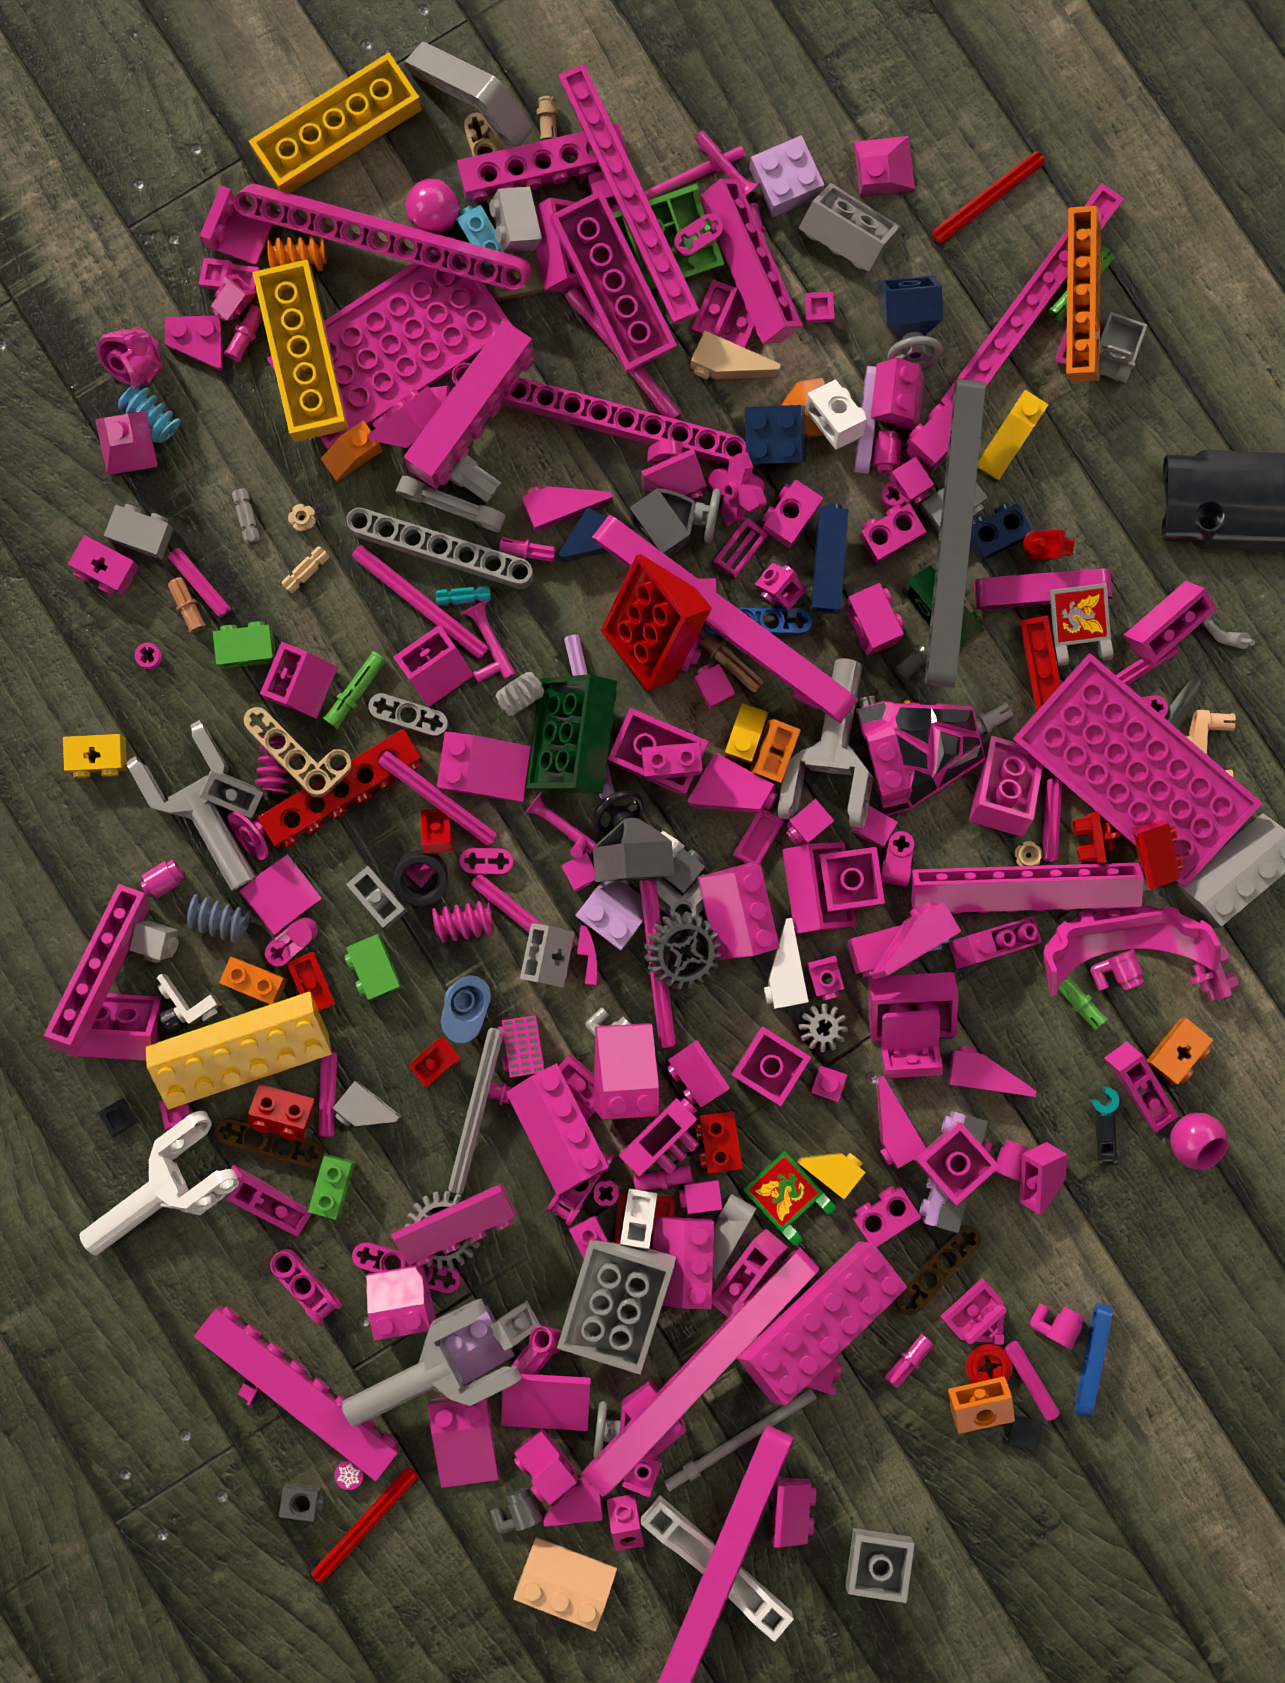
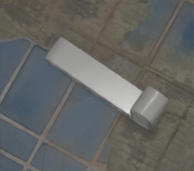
(473, 88)

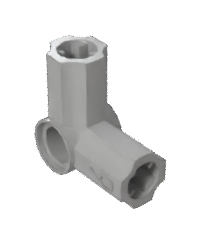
(671, 899)

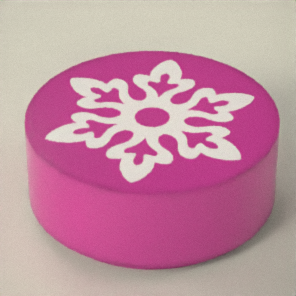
(348, 1475)

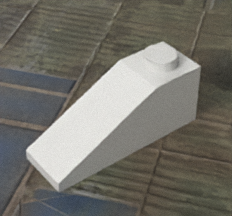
(786, 975)

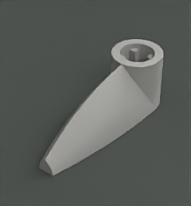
(729, 1229)

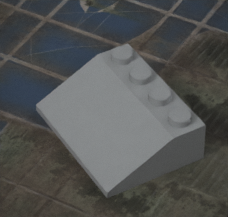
(616, 1304)

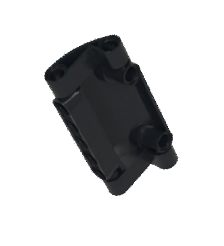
(1225, 500)

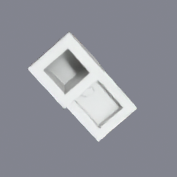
(638, 1219)

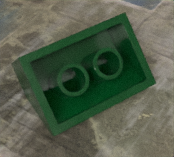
(920, 591)

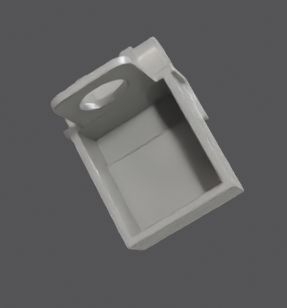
(1120, 346)

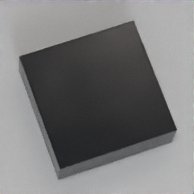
(118, 1117)
(1025, 1432)

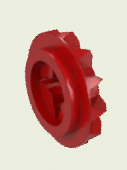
(995, 1355)

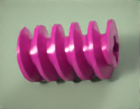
(273, 771)
(463, 922)

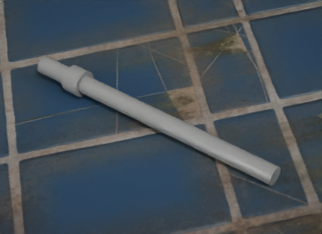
(692, 1469)

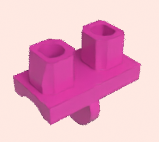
(1215, 981)

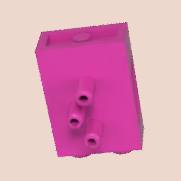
(661, 1136)

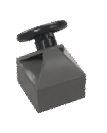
(630, 846)

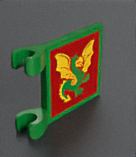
(785, 1193)

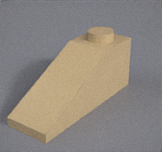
(726, 360)

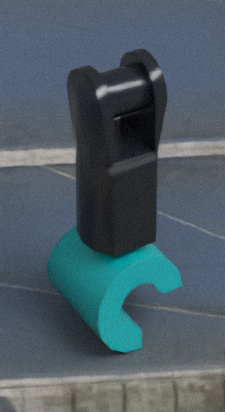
(1106, 1126)

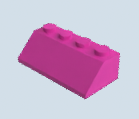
(557, 1129)
(455, 1224)

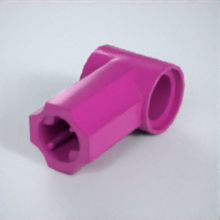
(535, 1353)

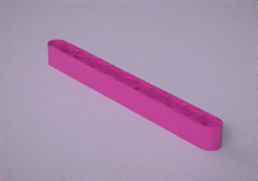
(369, 239)
(615, 413)
(737, 626)
(699, 1372)
(727, 1557)

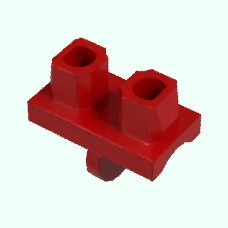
(1048, 545)
(1092, 826)

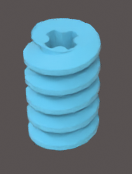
(159, 423)

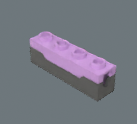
(938, 1209)

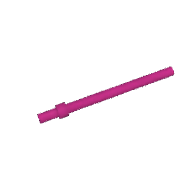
(688, 176)

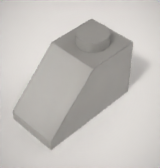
(231, 793)
(363, 1107)

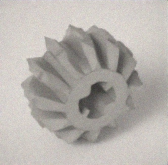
(520, 693)
(832, 1031)

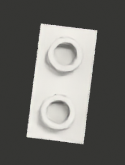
(836, 414)

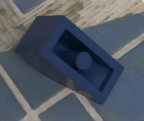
(580, 541)

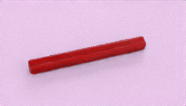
(988, 197)
(364, 1525)

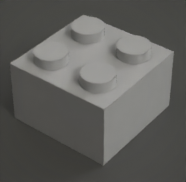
(879, 1565)

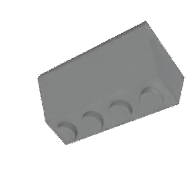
(1239, 871)

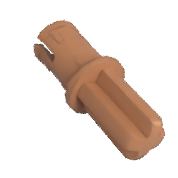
(186, 605)

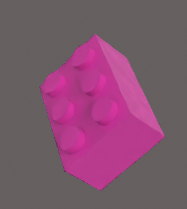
(645, 731)

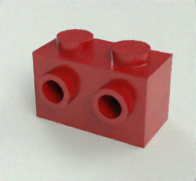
(281, 1112)
(719, 1142)

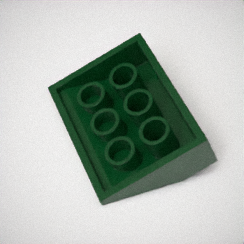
(572, 734)

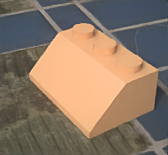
(565, 1583)

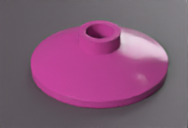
(249, 835)

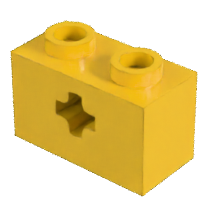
(80, 748)

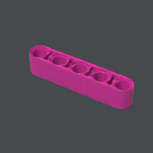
(1033, 588)

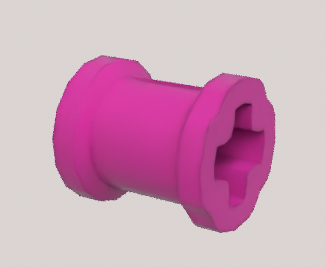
(615, 1192)

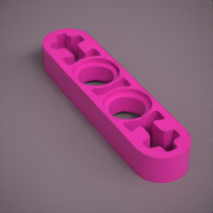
(374, 1250)

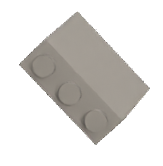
(848, 227)

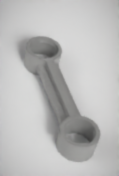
(481, 515)

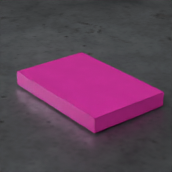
(547, 1402)

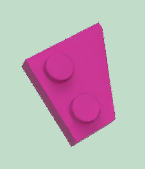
(197, 337)

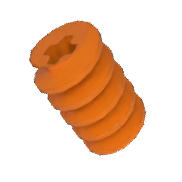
(291, 253)

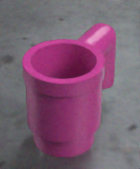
(1125, 968)
(1008, 1158)
(1064, 1328)

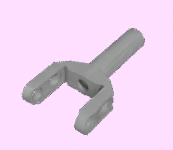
(831, 756)
(201, 811)
(433, 1372)

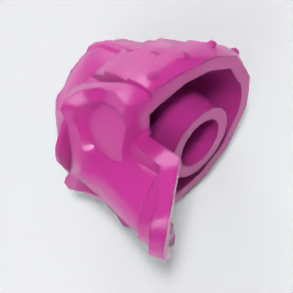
(130, 356)

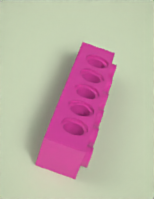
(526, 158)

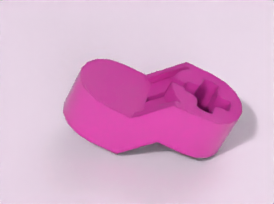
(281, 950)

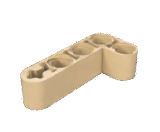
(293, 749)

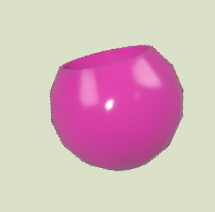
(432, 206)
(1199, 1141)

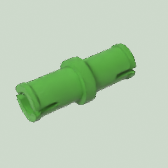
(1082, 1003)

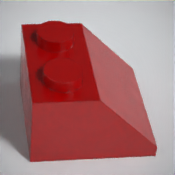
(1157, 853)

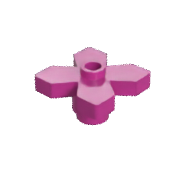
(740, 488)

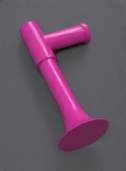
(708, 146)
(501, 662)
(582, 841)

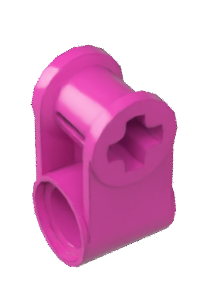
(897, 865)

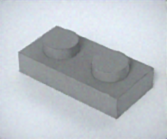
(515, 1325)

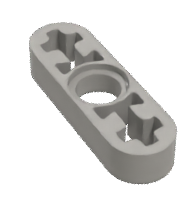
(386, 715)

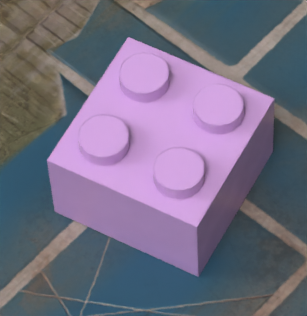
(786, 176)

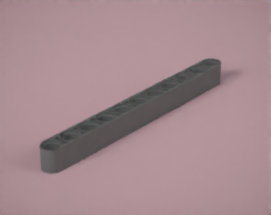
(955, 533)

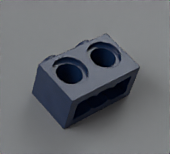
(1001, 536)

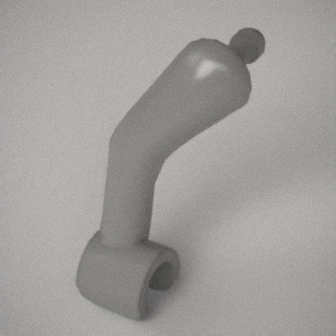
(1235, 639)

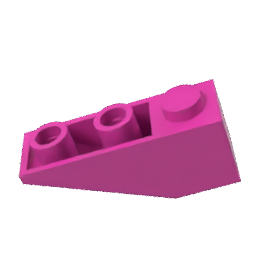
(995, 942)

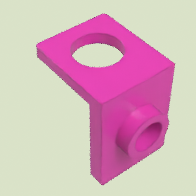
(624, 1522)

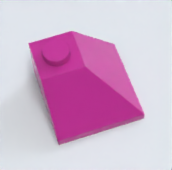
(884, 166)
(126, 442)
(676, 474)

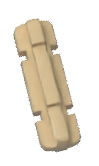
(305, 569)

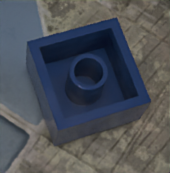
(776, 434)

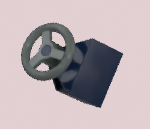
(912, 310)

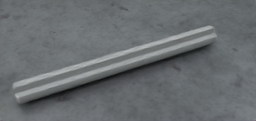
(475, 1110)

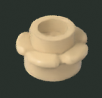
(305, 524)
(1028, 847)

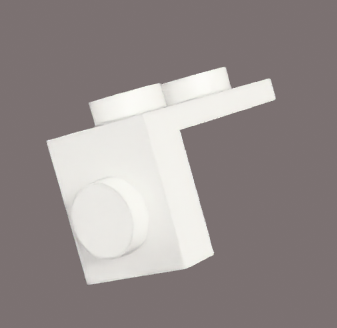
(203, 1010)

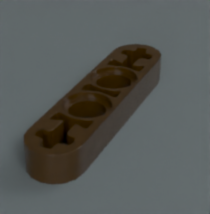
(269, 1145)
(942, 1273)

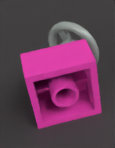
(631, 1406)

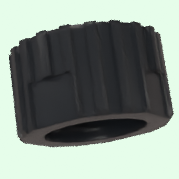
(171, 1021)

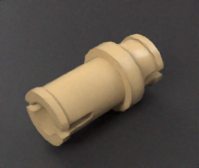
(547, 113)

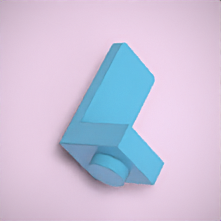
(478, 228)

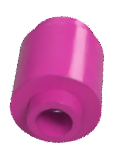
(886, 451)
(162, 879)

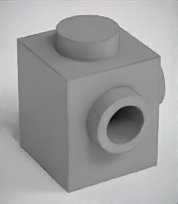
(154, 941)

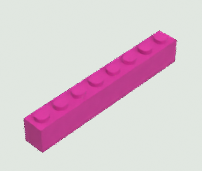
(1030, 887)
(296, 1391)

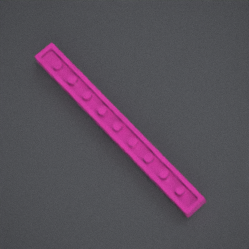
(628, 194)
(1030, 301)

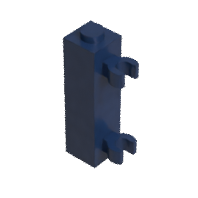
(829, 559)

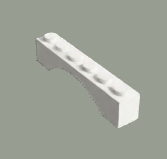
(696, 1548)

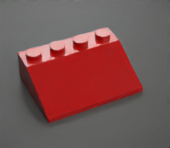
(654, 622)

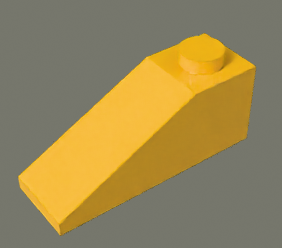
(1011, 435)

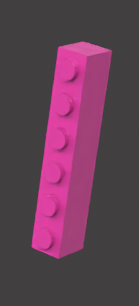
(751, 262)
(96, 971)

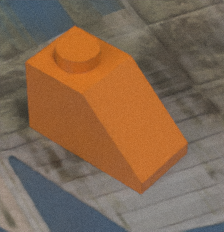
(350, 451)

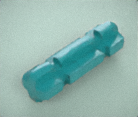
(463, 595)

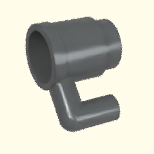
(522, 1510)

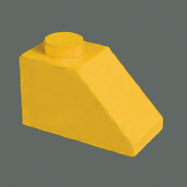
(746, 734)
(835, 1171)

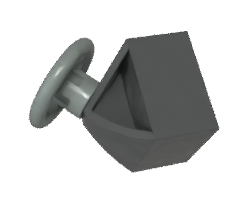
(668, 517)

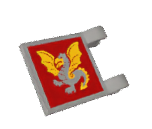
(1080, 617)

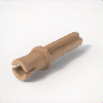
(730, 661)

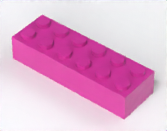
(613, 282)
(470, 405)
(822, 1323)

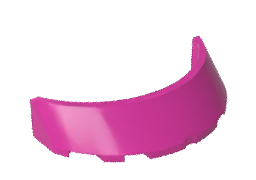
(1122, 929)

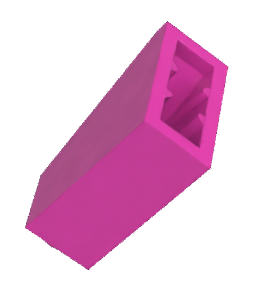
(731, 788)

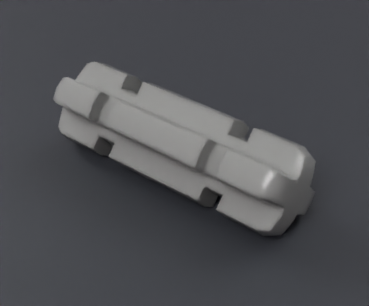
(245, 515)

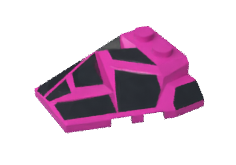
(918, 749)

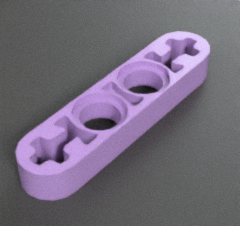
(865, 443)

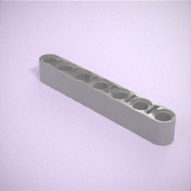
(430, 538)

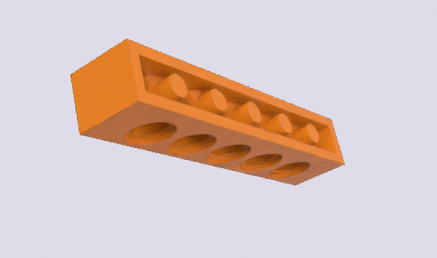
(1083, 294)

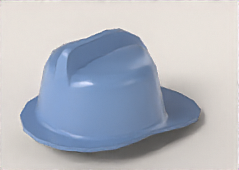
(465, 1008)

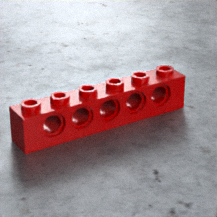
(275, 820)

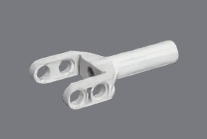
(164, 1188)

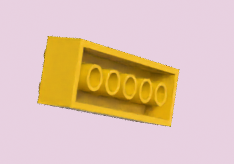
(336, 124)
(300, 351)
(238, 1050)

